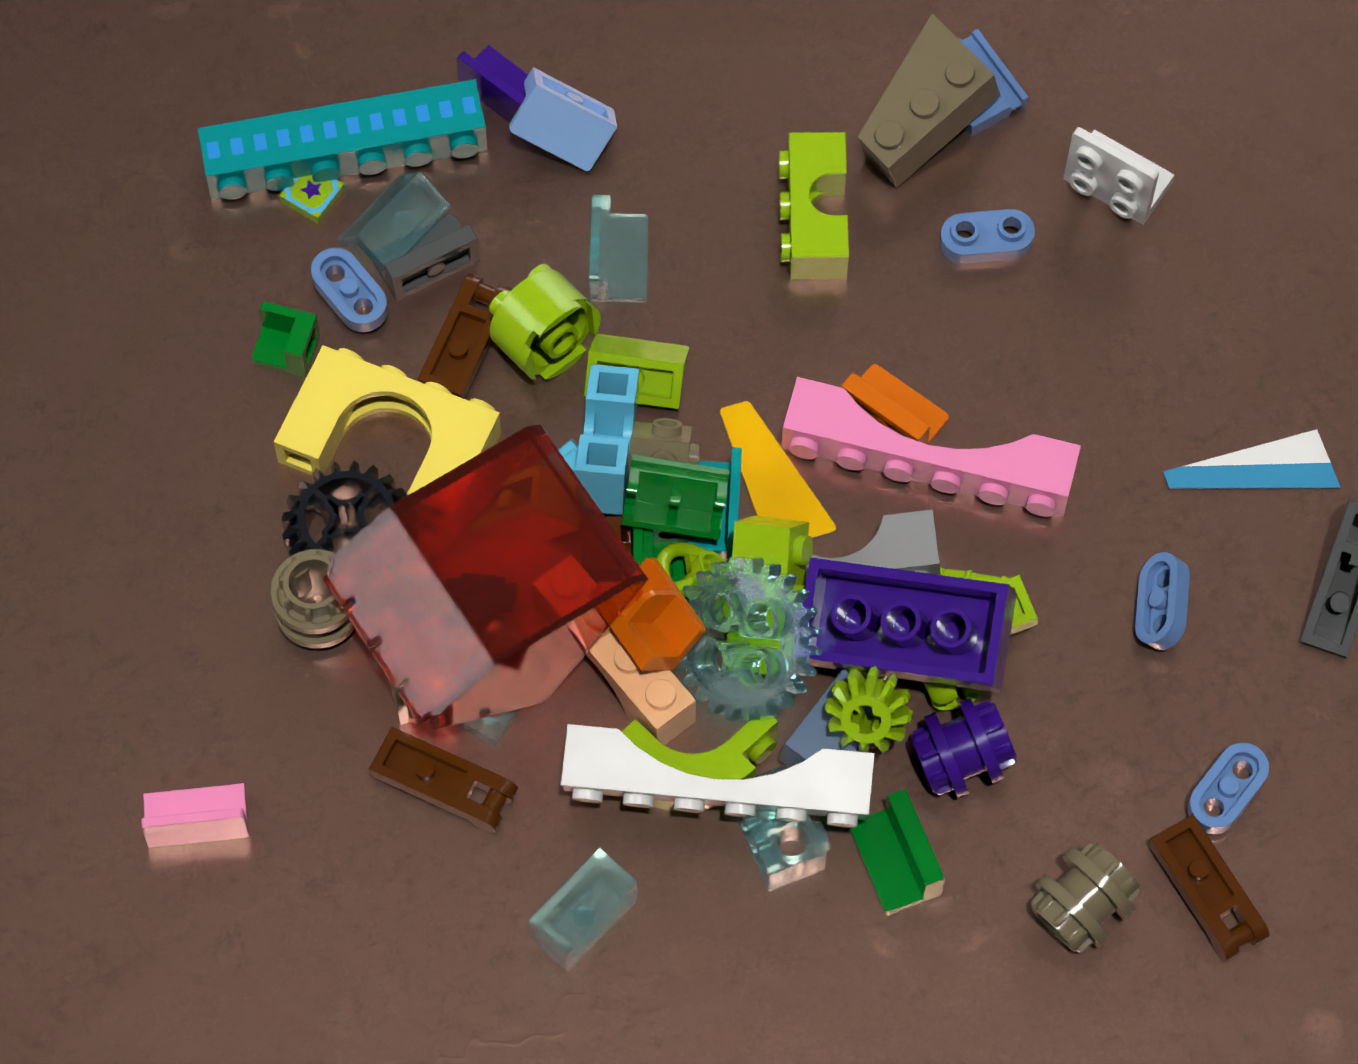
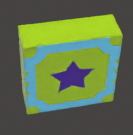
(312, 197)

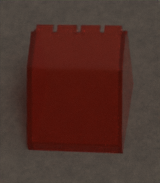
(486, 582)

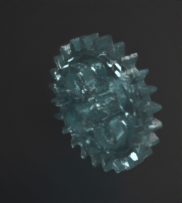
(750, 592)

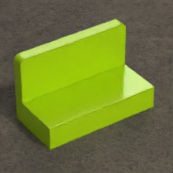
(659, 366)

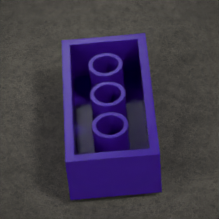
(910, 624)

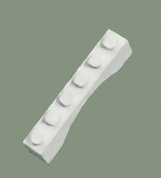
(826, 784)

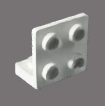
(1115, 175)

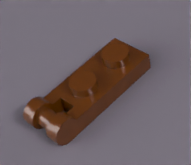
(462, 338)
(441, 779)
(1208, 887)

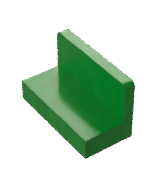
(898, 855)

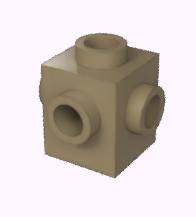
(664, 440)

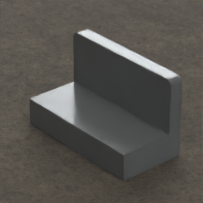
(434, 256)

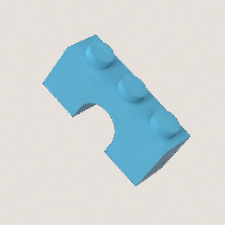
(606, 439)

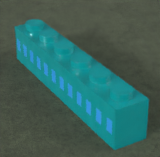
(343, 139)

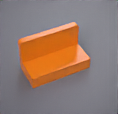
(896, 404)

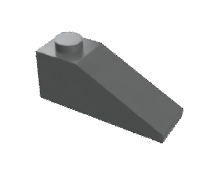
(1335, 606)

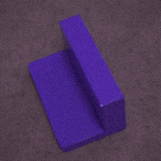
(497, 80)

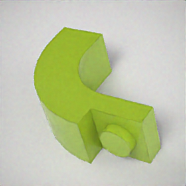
(729, 761)

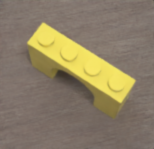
(347, 389)

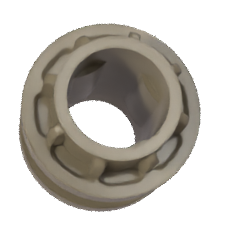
(308, 623)
(1085, 897)

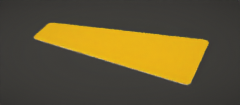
(769, 474)

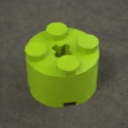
(543, 323)

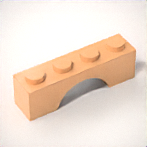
(648, 696)

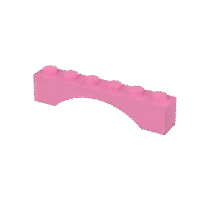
(1023, 473)

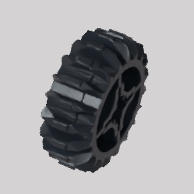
(325, 498)

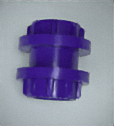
(964, 747)

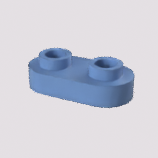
(988, 238)
(350, 293)
(1162, 601)
(1227, 791)

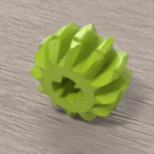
(886, 704)

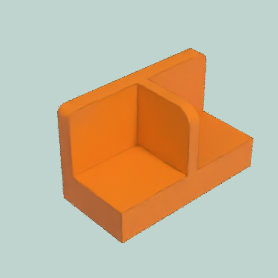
(658, 622)

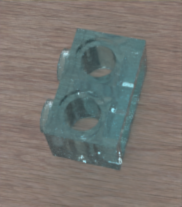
(766, 834)

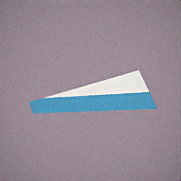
(1283, 463)

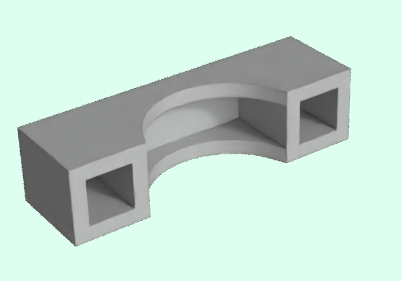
(901, 543)

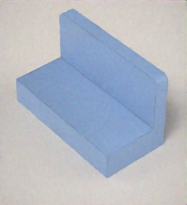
(563, 120)

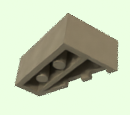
(926, 103)

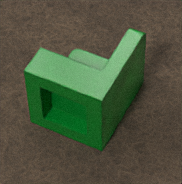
(286, 339)

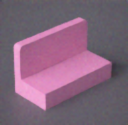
(195, 815)

